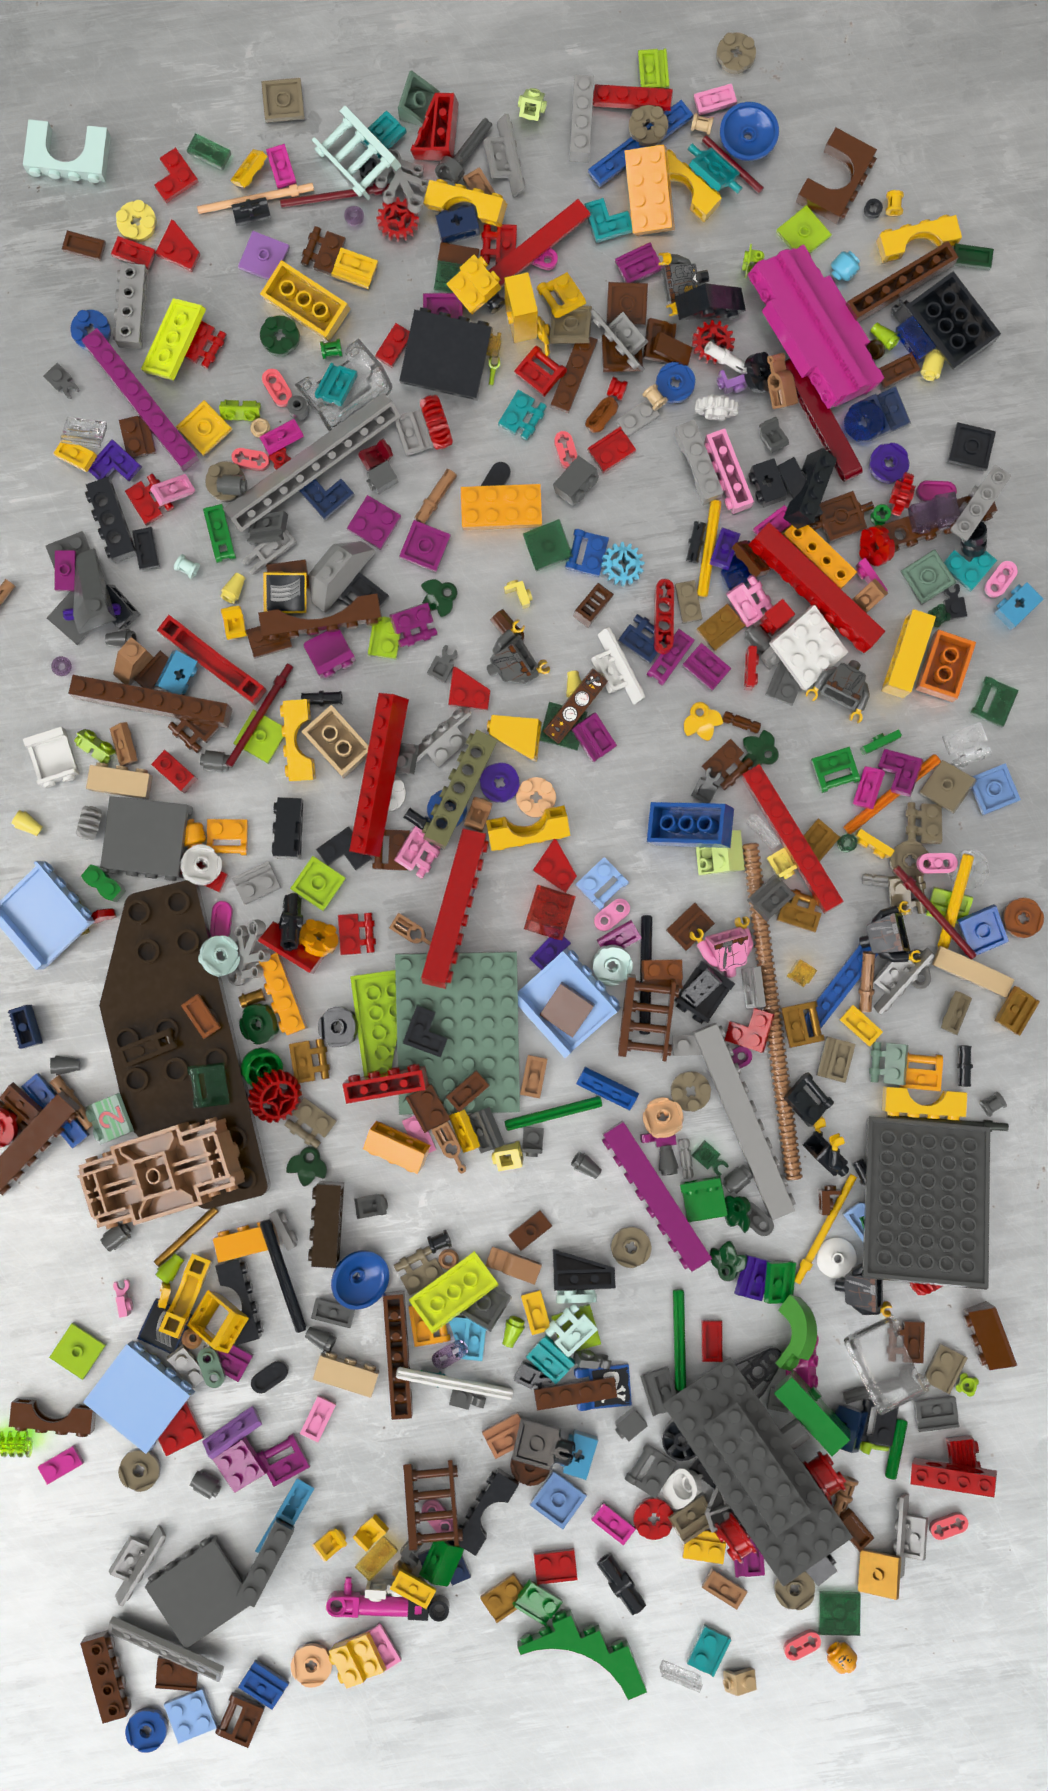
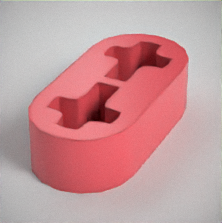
(561, 451)
(250, 454)
(951, 1530)
(804, 1649)

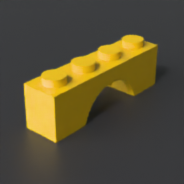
(443, 196)
(704, 198)
(893, 242)
(295, 715)
(550, 826)
(950, 1104)
(186, 1296)

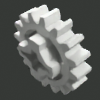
(716, 407)

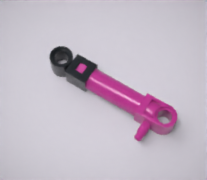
(356, 1604)

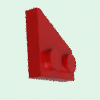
(177, 248)
(467, 692)
(555, 867)

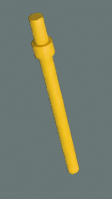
(806, 1264)

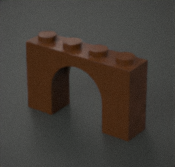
(833, 202)

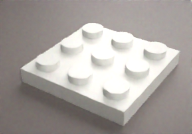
(808, 647)

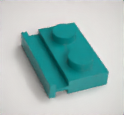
(386, 130)
(336, 384)
(550, 1359)
(708, 1650)

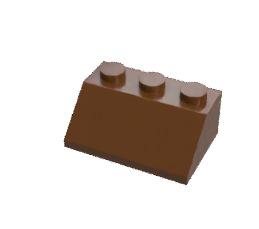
(989, 1336)

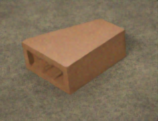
(131, 661)

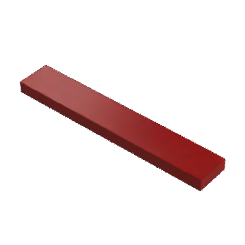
(541, 241)

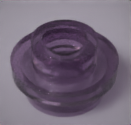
(356, 220)
(55, 666)

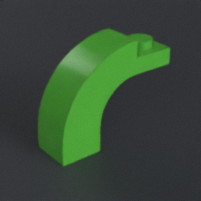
(803, 1332)

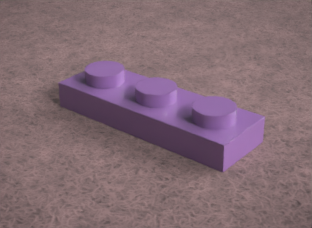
(232, 1432)

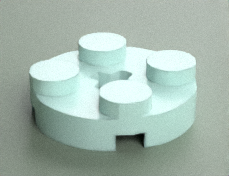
(229, 953)
(606, 955)
(576, 1296)

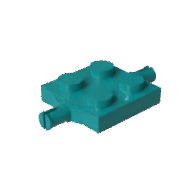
(714, 169)

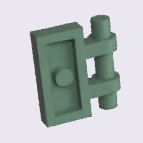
(895, 1063)

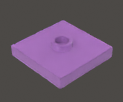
(262, 255)

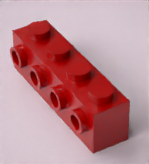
(385, 1084)

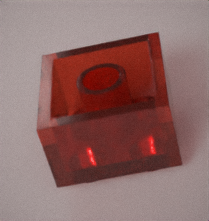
(549, 912)

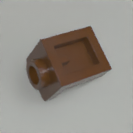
(824, 1199)

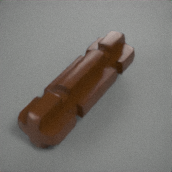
(741, 722)

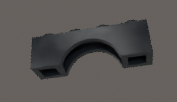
(804, 507)
(233, 1275)
(499, 1489)

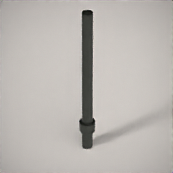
(986, 1123)

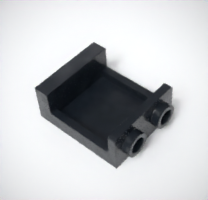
(709, 1005)

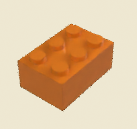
(945, 665)

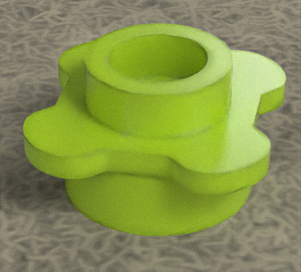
(970, 1390)

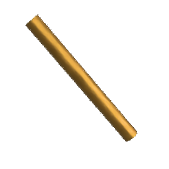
(186, 1236)

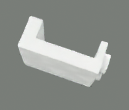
(52, 757)

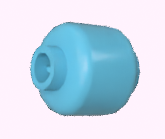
(845, 266)

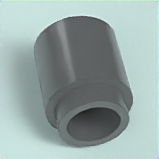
(298, 413)
(231, 484)
(758, 637)
(214, 761)
(737, 1179)
(116, 1237)
(205, 1485)

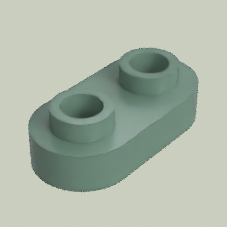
(212, 1367)

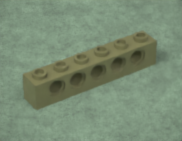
(478, 741)

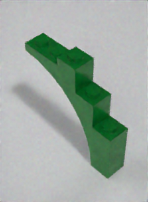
(591, 1643)

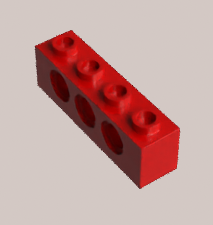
(954, 1477)

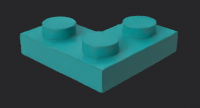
(605, 226)
(970, 572)

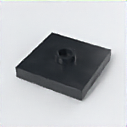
(971, 446)

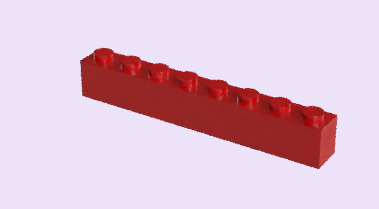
(816, 588)
(379, 774)
(792, 839)
(454, 908)

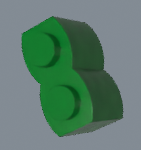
(107, 887)

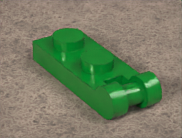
(219, 532)

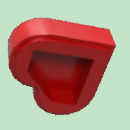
(103, 914)

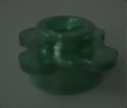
(940, 609)

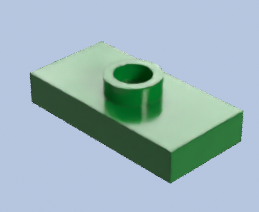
(880, 741)

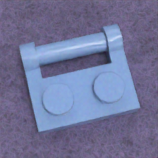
(596, 878)

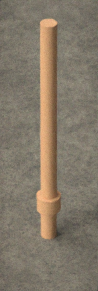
(292, 190)

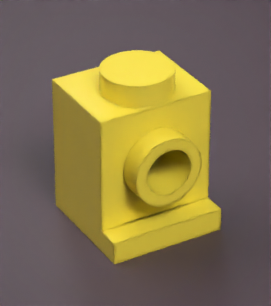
(505, 1162)

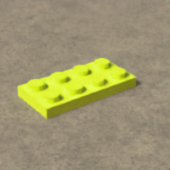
(173, 339)
(453, 1292)

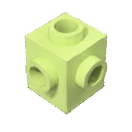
(532, 104)

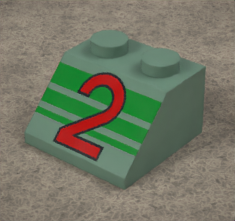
(109, 1119)

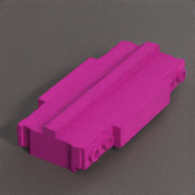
(815, 326)

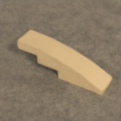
(972, 971)

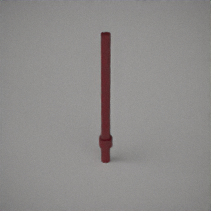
(330, 196)
(279, 683)
(909, 883)

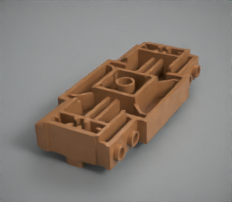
(161, 1173)

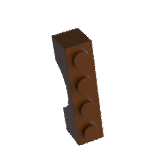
(27, 1415)

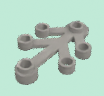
(415, 201)
(255, 929)

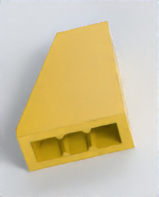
(517, 733)

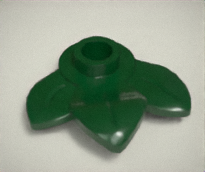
(436, 598)
(758, 747)
(307, 1168)
(738, 1212)
(728, 1258)

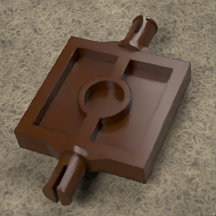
(842, 516)

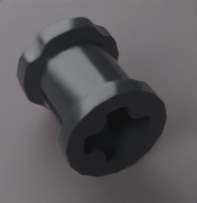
(439, 1241)

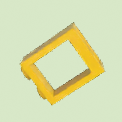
(229, 1329)

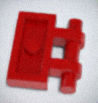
(505, 244)
(201, 338)
(144, 503)
(350, 933)

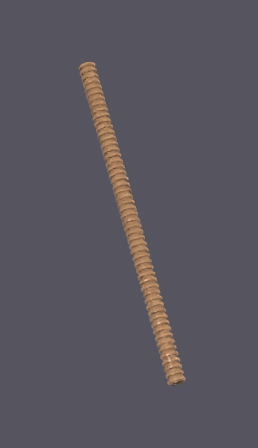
(775, 1036)

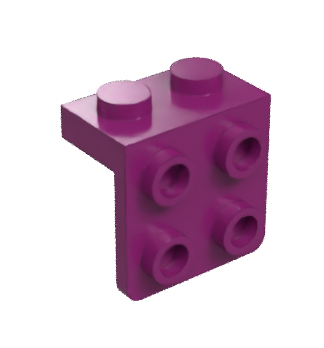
(329, 653)

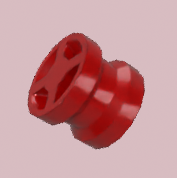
(617, 388)

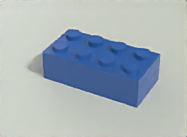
(690, 824)

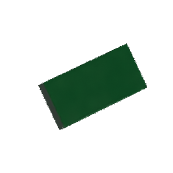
(973, 256)

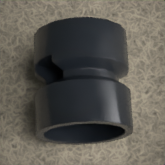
(977, 543)

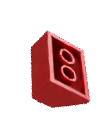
(300, 957)

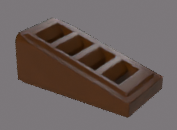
(584, 614)

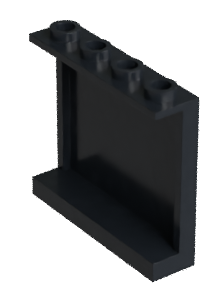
(445, 353)

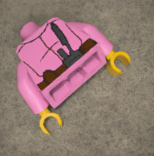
(727, 948)

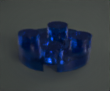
(874, 426)

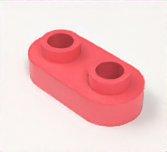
(278, 388)

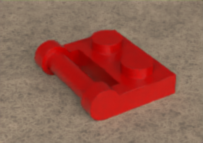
(537, 376)

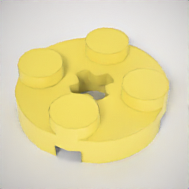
(133, 210)

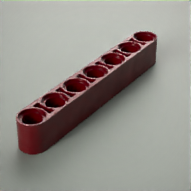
(825, 426)

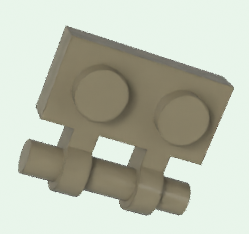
(930, 823)
(899, 893)
(314, 1118)
(421, 1276)

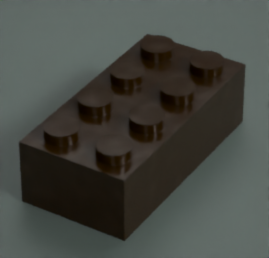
(327, 1224)

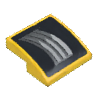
(284, 591)

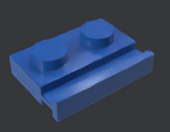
(263, 1684)

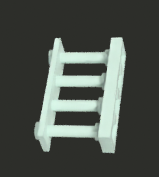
(374, 147)

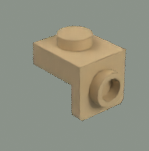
(740, 1681)

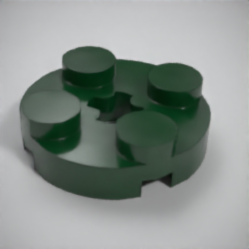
(286, 344)
(268, 1020)

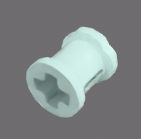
(186, 566)

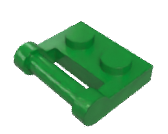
(833, 763)

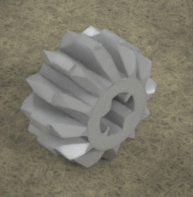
(89, 822)

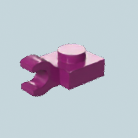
(659, 1142)

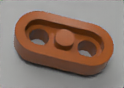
(601, 414)

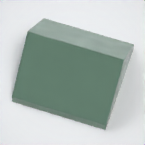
(415, 99)

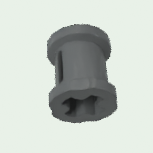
(993, 1104)

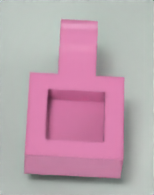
(124, 1303)

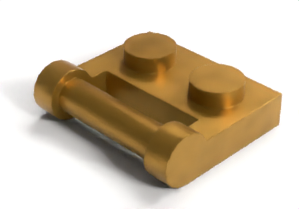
(796, 1025)

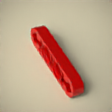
(667, 616)

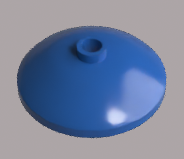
(750, 120)
(366, 1286)

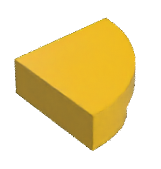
(165, 1292)

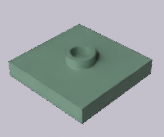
(928, 576)

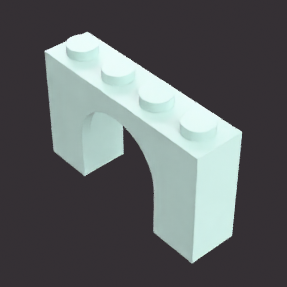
(88, 166)

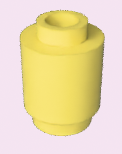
(932, 365)

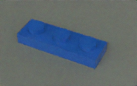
(607, 1088)

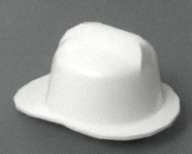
(682, 1488)

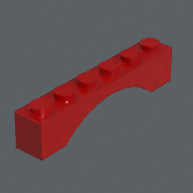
(211, 660)

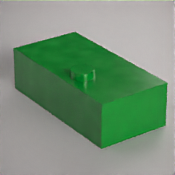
(812, 1412)

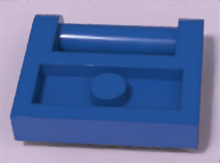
(593, 554)

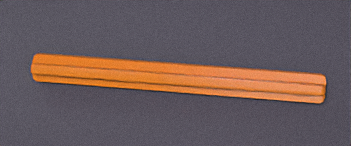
(887, 798)

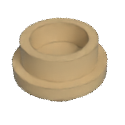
(260, 427)

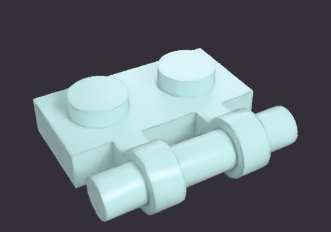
(576, 1334)

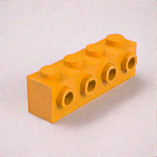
(821, 554)
(283, 995)

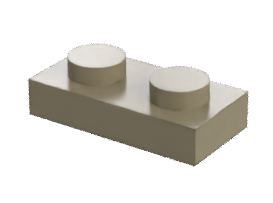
(688, 601)
(956, 1012)

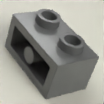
(576, 481)

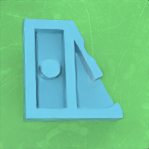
(471, 1334)

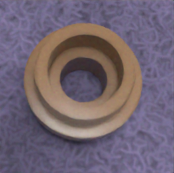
(443, 1263)
(186, 1341)

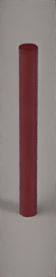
(743, 174)

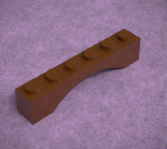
(361, 611)

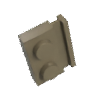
(835, 1059)
(945, 1368)
(690, 1520)

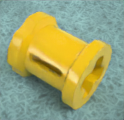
(894, 203)

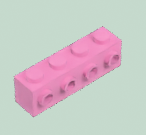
(728, 471)

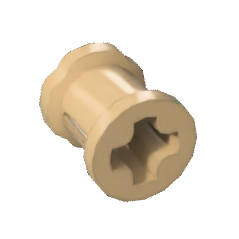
(702, 124)
(655, 397)

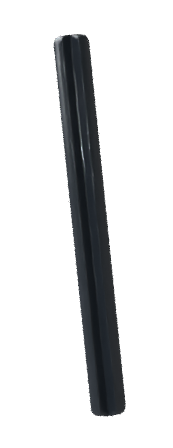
(646, 954)
(282, 1275)

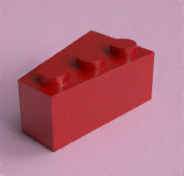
(438, 131)

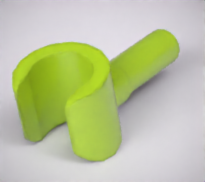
(492, 370)
(866, 1447)

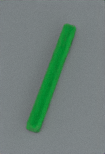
(553, 1113)
(679, 1339)

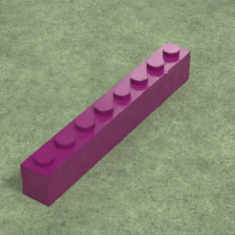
(140, 399)
(657, 1197)

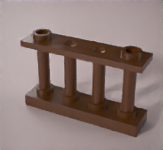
(628, 1025)
(415, 1517)

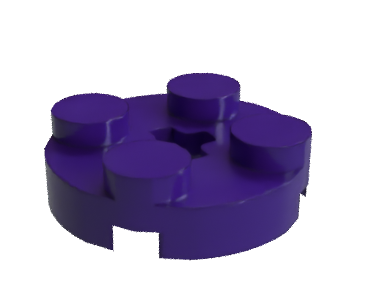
(878, 466)
(498, 771)

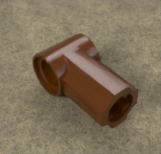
(503, 622)

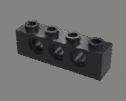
(125, 547)

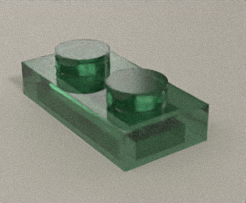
(209, 151)

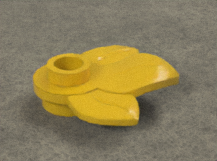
(543, 332)
(703, 724)

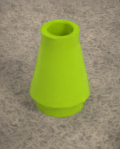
(885, 335)
(169, 1269)
(513, 1329)

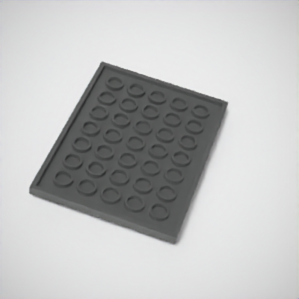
(927, 1203)

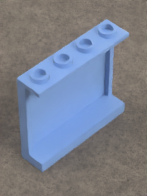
(43, 916)
(579, 977)
(139, 1396)

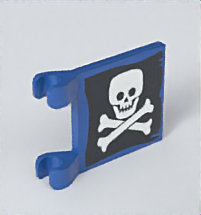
(622, 1382)

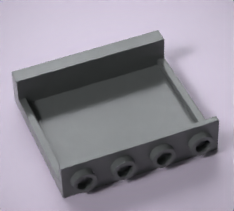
(144, 837)
(197, 1592)

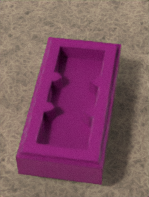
(64, 570)

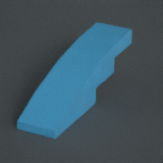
(291, 1506)

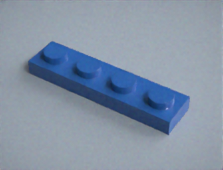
(42, 1094)

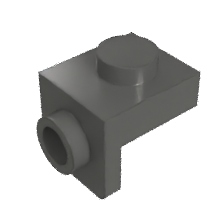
(773, 435)
(370, 1206)

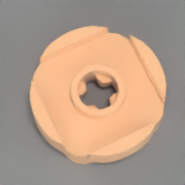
(527, 789)
(663, 1128)
(303, 1674)

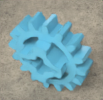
(634, 563)

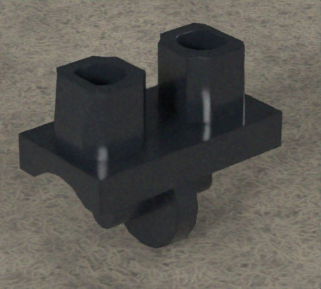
(251, 211)

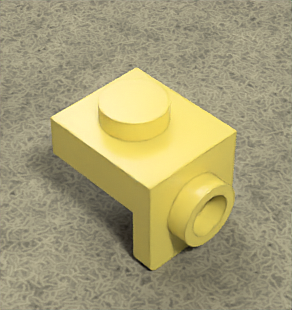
(523, 594)
(782, 864)

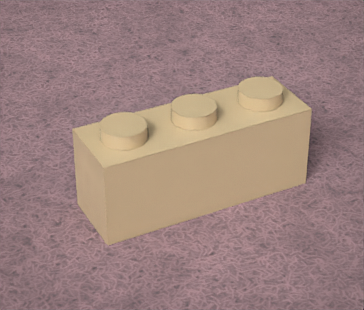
(119, 781)
(346, 1374)

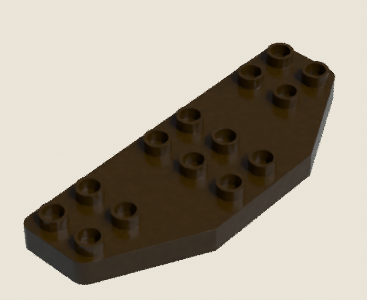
(146, 983)

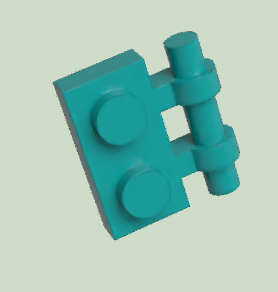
(517, 412)

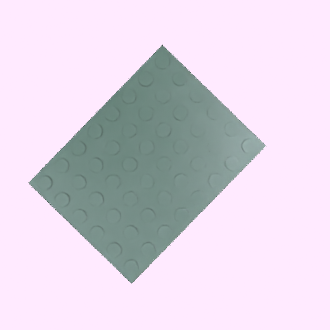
(477, 1017)

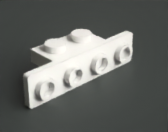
(615, 668)

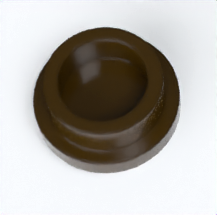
(876, 349)

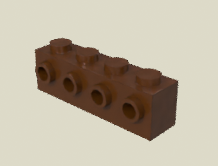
(105, 1676)

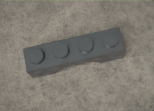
(265, 1562)

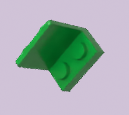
(704, 1199)

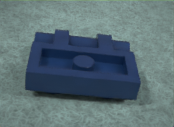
(639, 642)

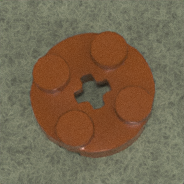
(1032, 912)

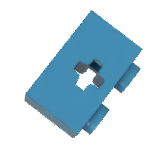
(1028, 601)
(176, 662)
(587, 1444)

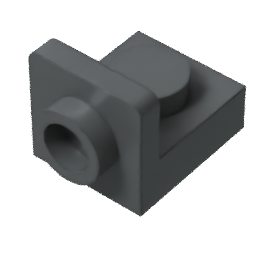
(532, 1141)
(407, 1555)

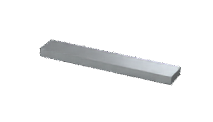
(166, 1649)

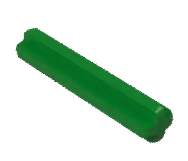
(896, 1449)

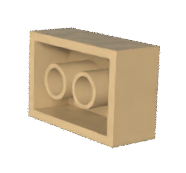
(336, 741)

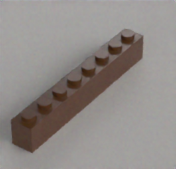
(150, 701)

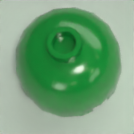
(259, 1061)

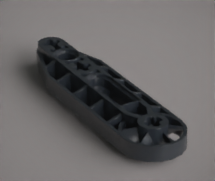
(763, 1354)

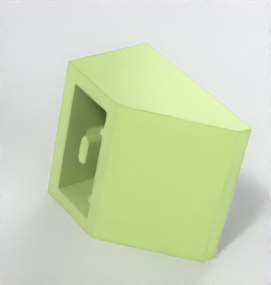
(721, 859)

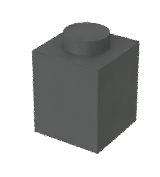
(381, 478)
(630, 1424)

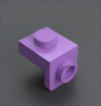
(735, 384)

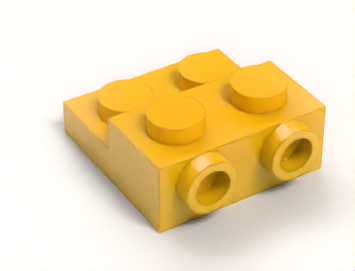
(474, 284)
(356, 1659)

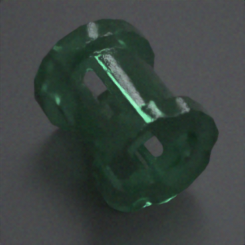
(841, 841)

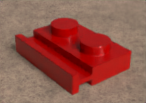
(611, 449)
(751, 661)
(555, 1566)

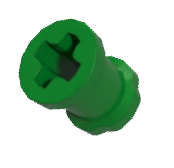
(330, 345)
(884, 510)

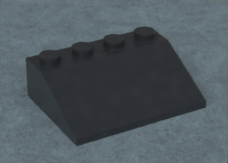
(953, 320)

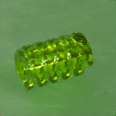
(16, 1445)

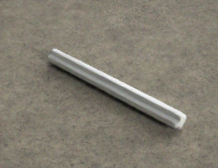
(454, 1383)

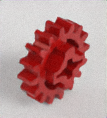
(396, 211)
(720, 340)
(902, 494)

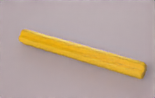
(709, 546)
(956, 897)

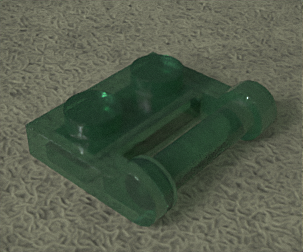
(1000, 704)
(215, 1085)

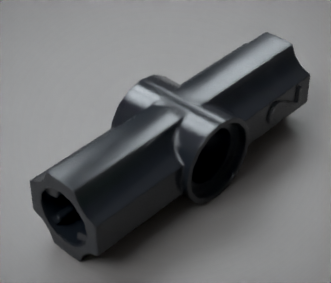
(290, 922)
(621, 1584)

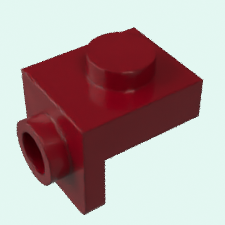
(375, 455)

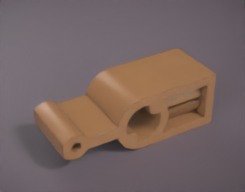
(781, 383)
(411, 927)
(437, 1132)
(514, 1265)

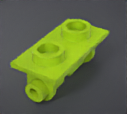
(750, 259)
(232, 411)
(88, 740)

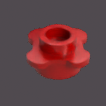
(280, 453)

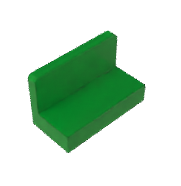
(441, 1563)

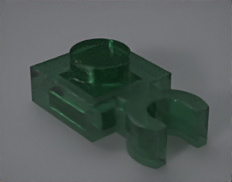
(709, 1157)

